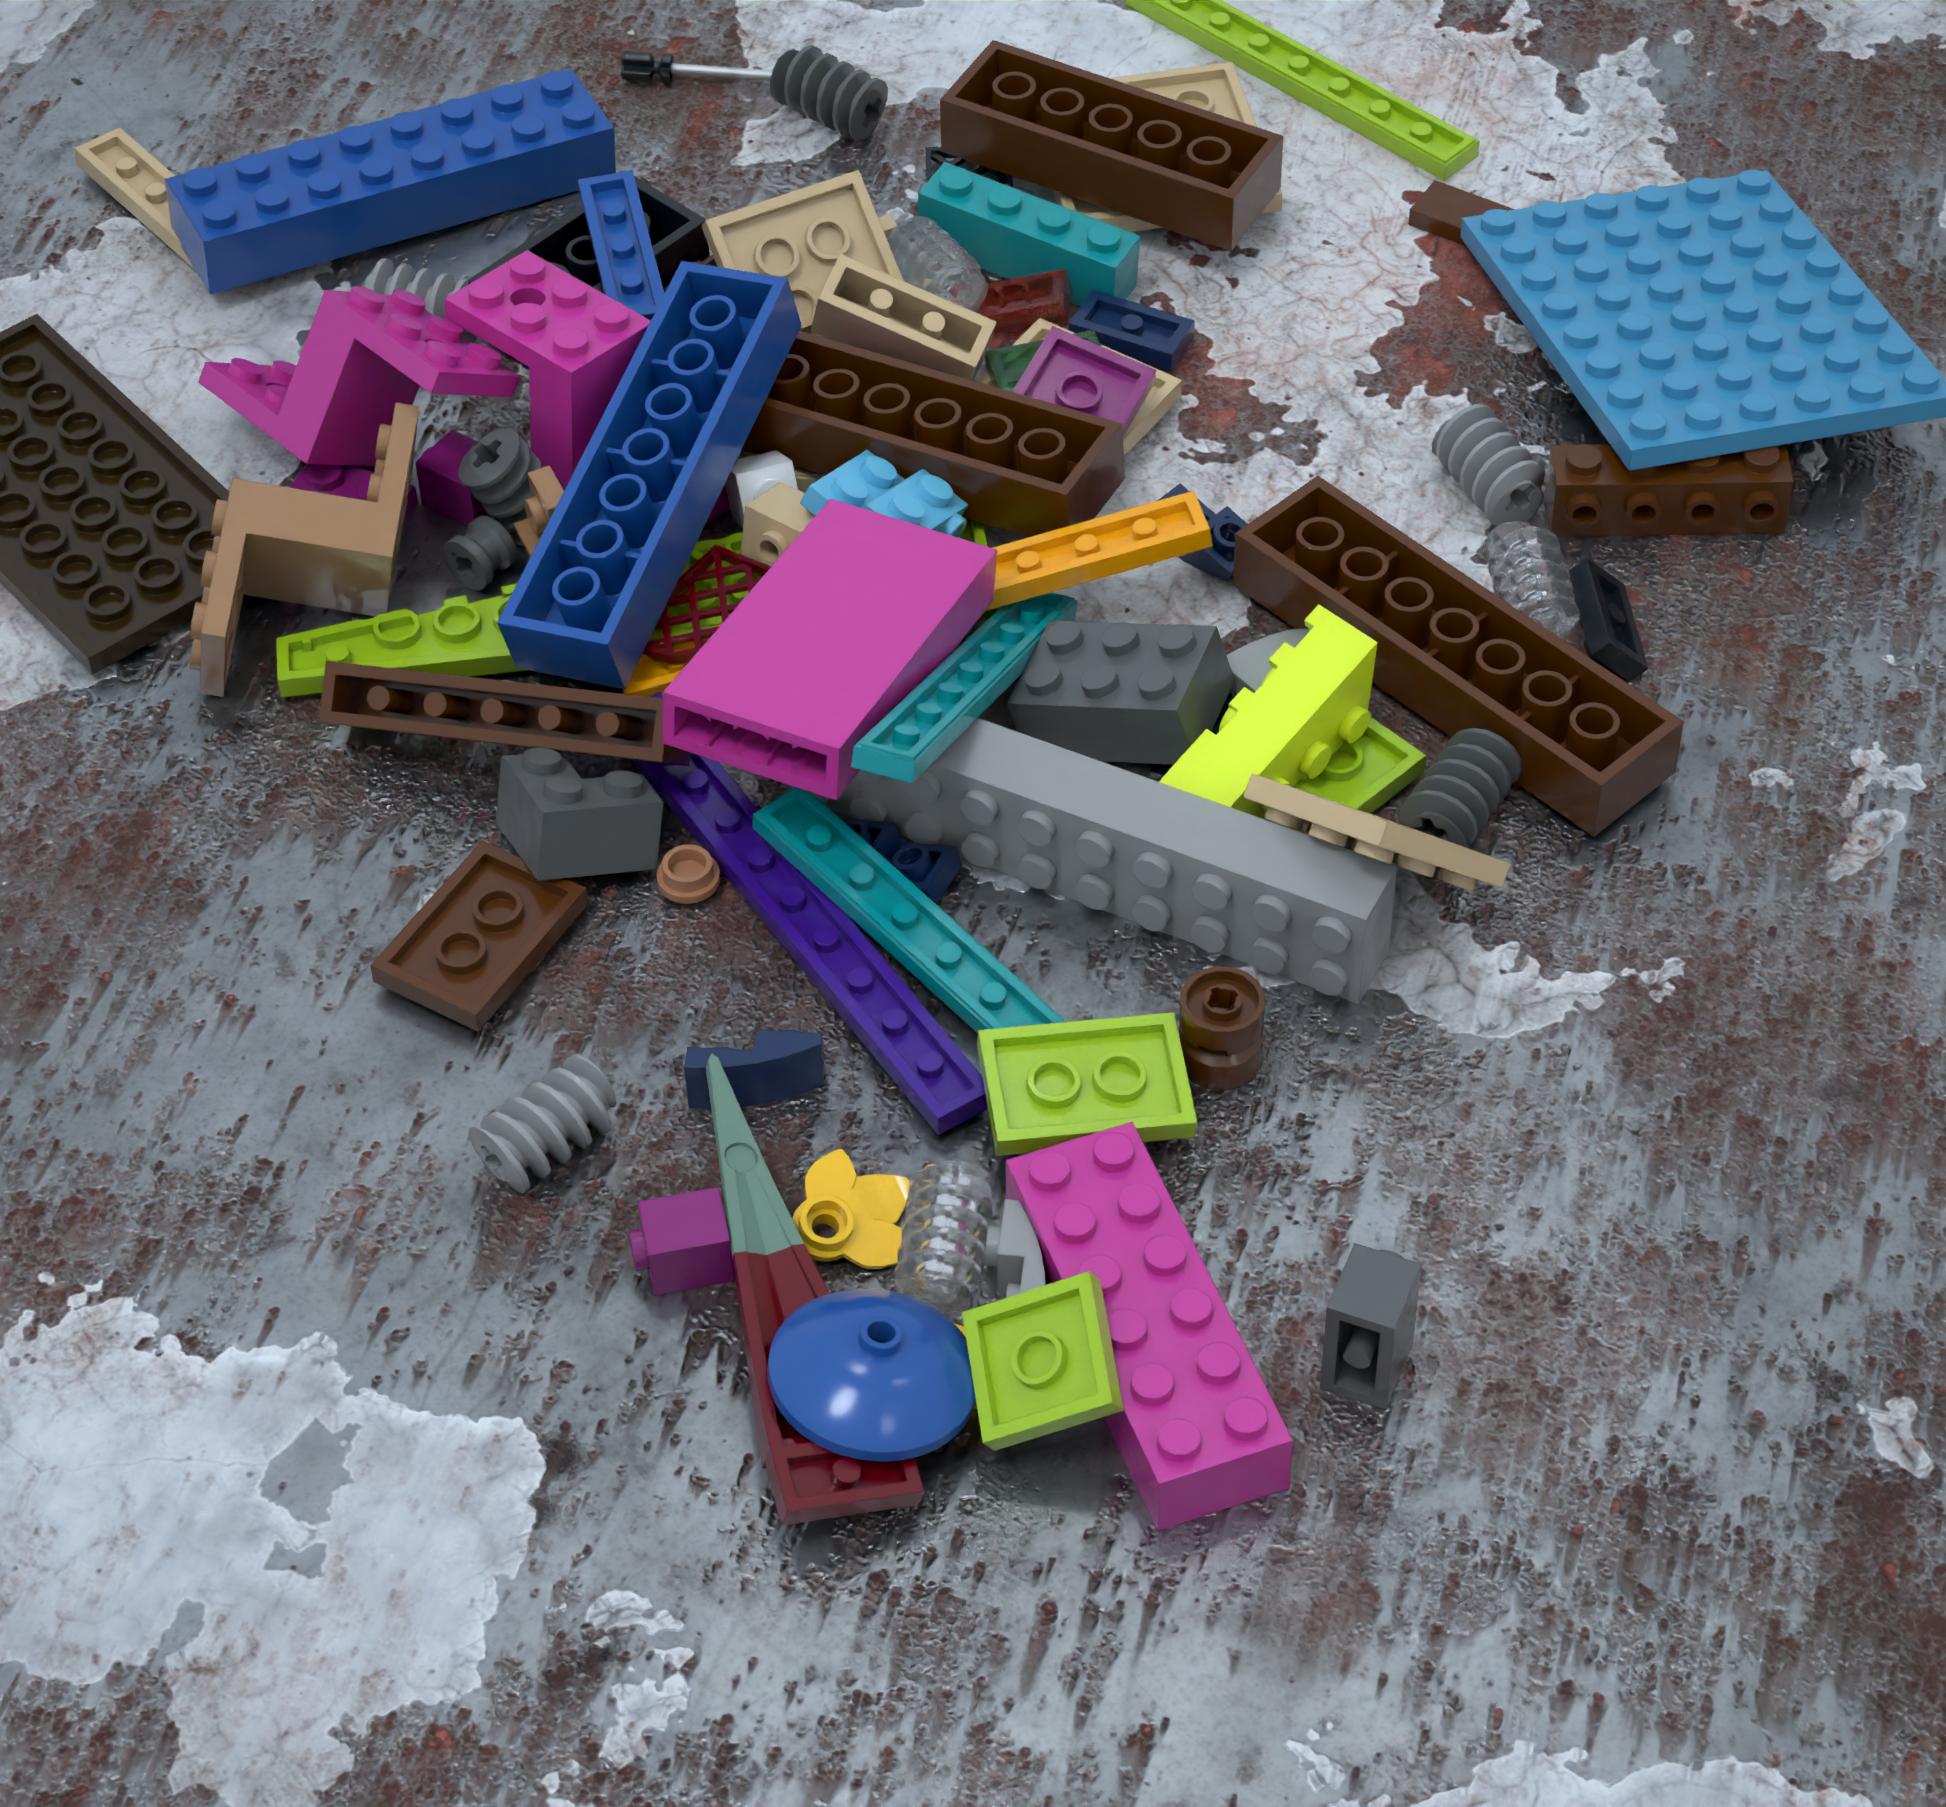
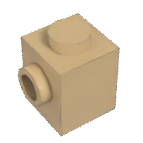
(773, 523)

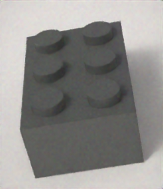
(1123, 689)

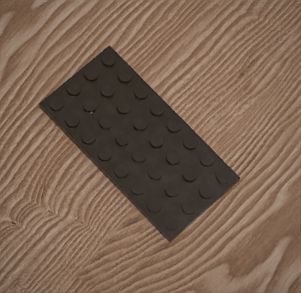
(95, 504)

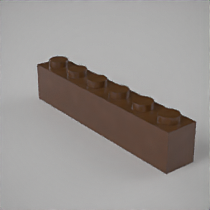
(497, 712)

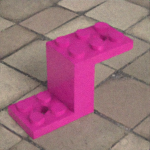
(568, 339)
(352, 371)

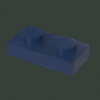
(1135, 329)

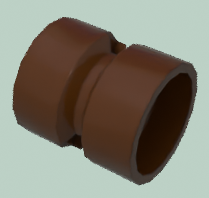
(1222, 1027)

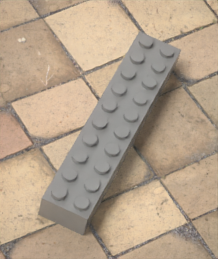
(1146, 855)

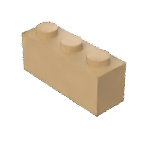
(900, 320)

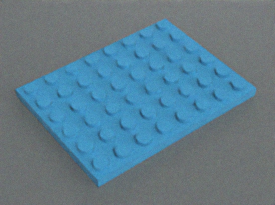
(1704, 319)

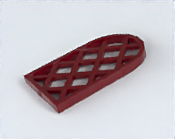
(696, 574)

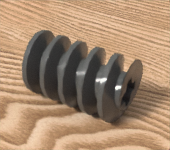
(829, 91)
(499, 477)
(1462, 786)

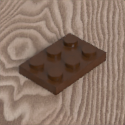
(478, 936)

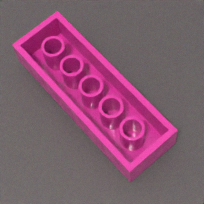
(1193, 1403)

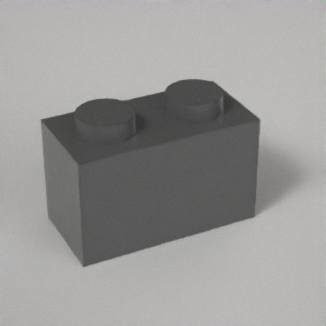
(1370, 1325)

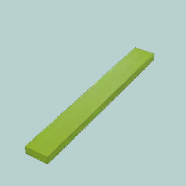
(1317, 82)

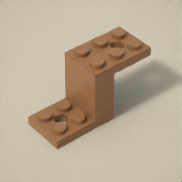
(303, 549)

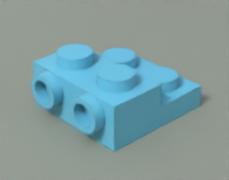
(876, 486)

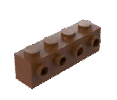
(1738, 493)

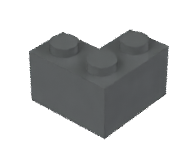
(573, 823)

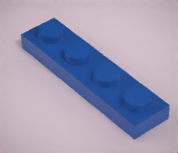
(621, 241)

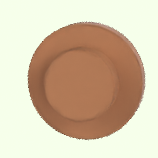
(688, 874)

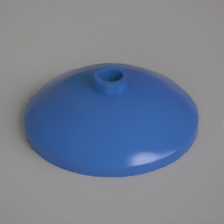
(872, 1375)

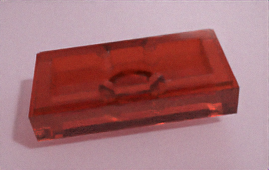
(1023, 300)

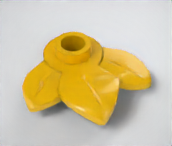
(857, 1208)

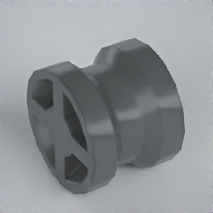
(480, 552)

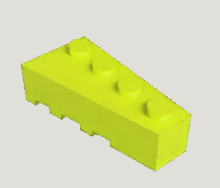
(1291, 722)

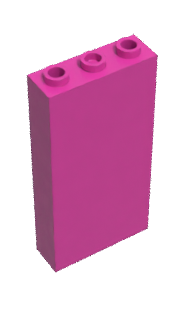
(828, 646)

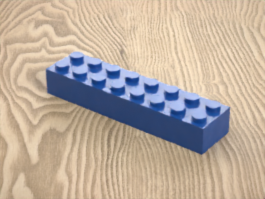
(389, 180)
(650, 475)

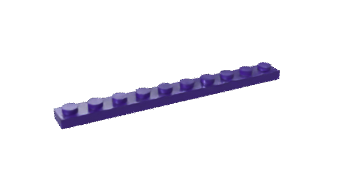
(824, 943)

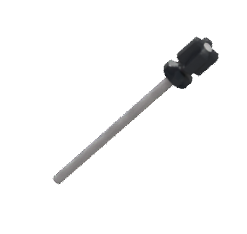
(642, 67)

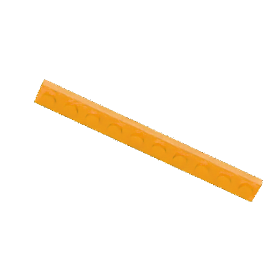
(1048, 562)

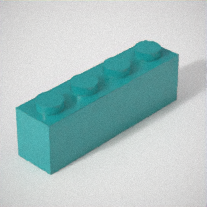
(1028, 235)

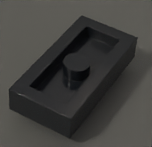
(1607, 620)

